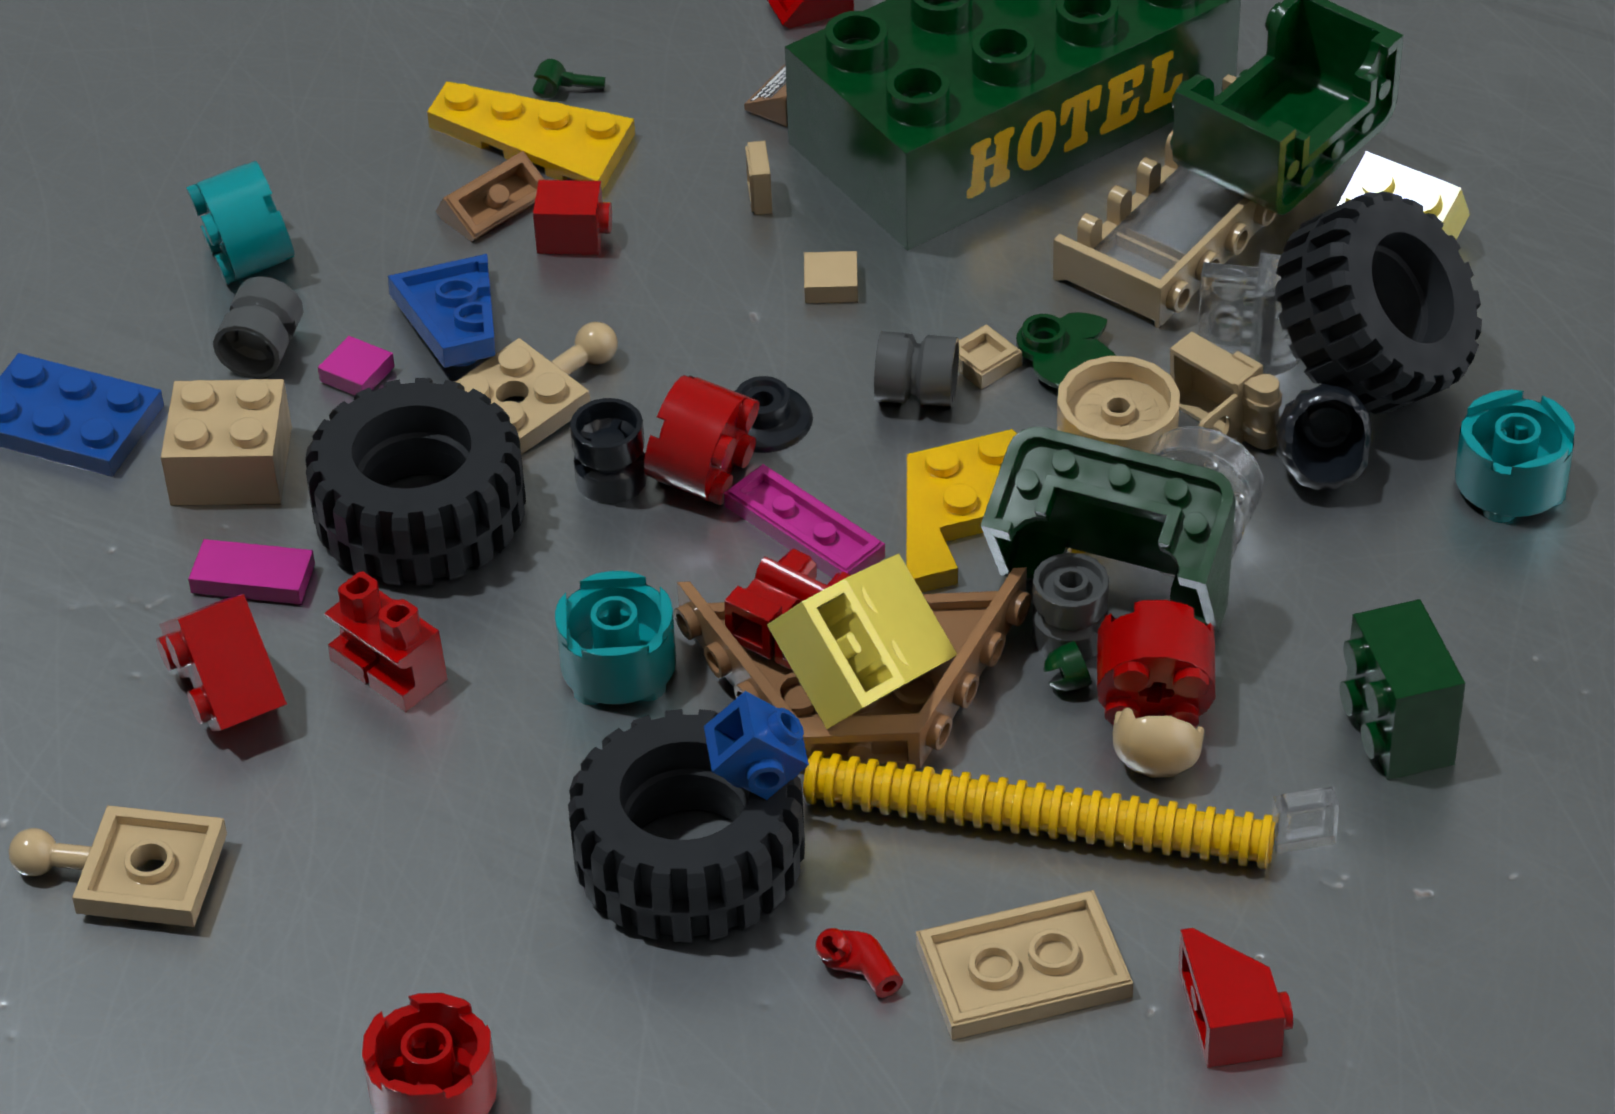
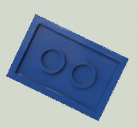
(73, 414)

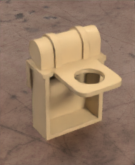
(1226, 391)

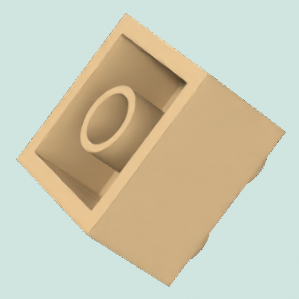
(226, 442)

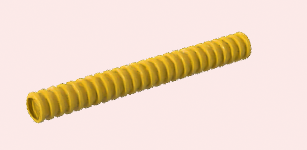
(1039, 809)

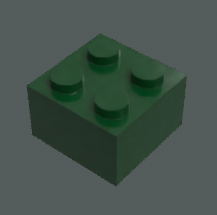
(1402, 689)

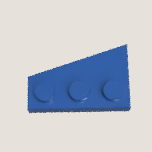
(449, 308)

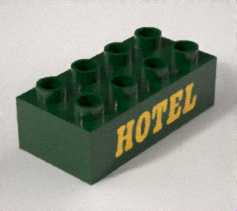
(974, 102)

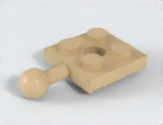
(545, 384)
(124, 842)

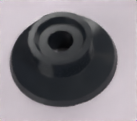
(782, 415)

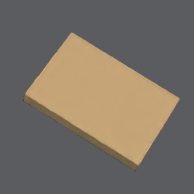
(1023, 964)

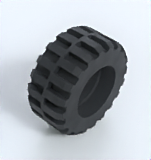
(1379, 301)
(421, 529)
(672, 883)

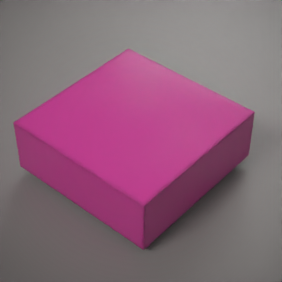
(355, 366)

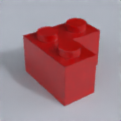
(224, 661)

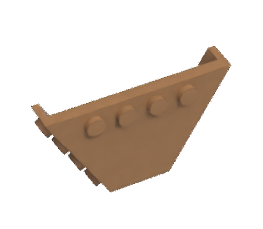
(903, 723)

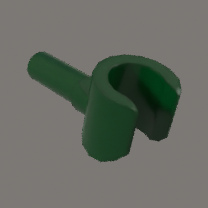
(552, 75)

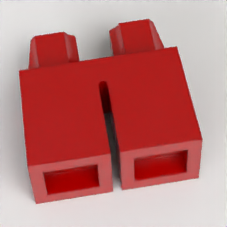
(772, 593)
(385, 643)

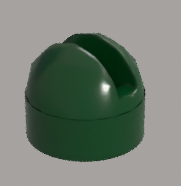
(1071, 667)

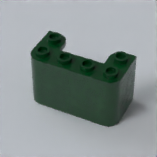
(1297, 110)

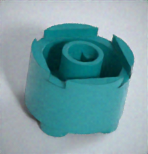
(241, 222)
(1514, 455)
(616, 639)

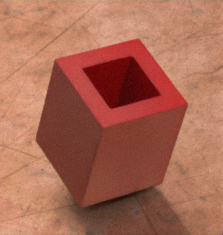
(570, 217)

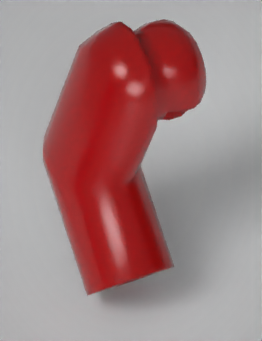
(859, 954)

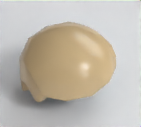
(1156, 744)

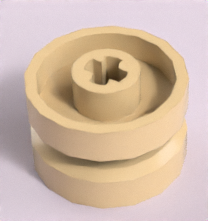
(1118, 402)

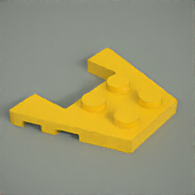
(948, 501)

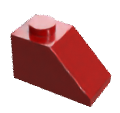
(1232, 1001)

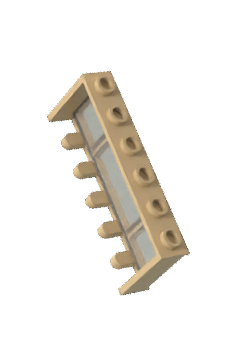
(1158, 238)

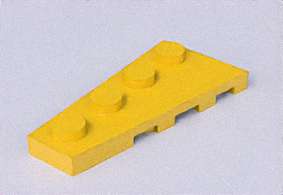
(551, 134)

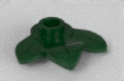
(1061, 343)

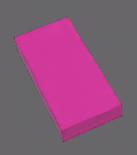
(252, 570)

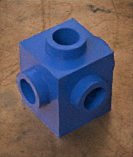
(756, 745)

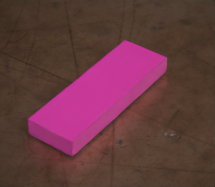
(803, 523)

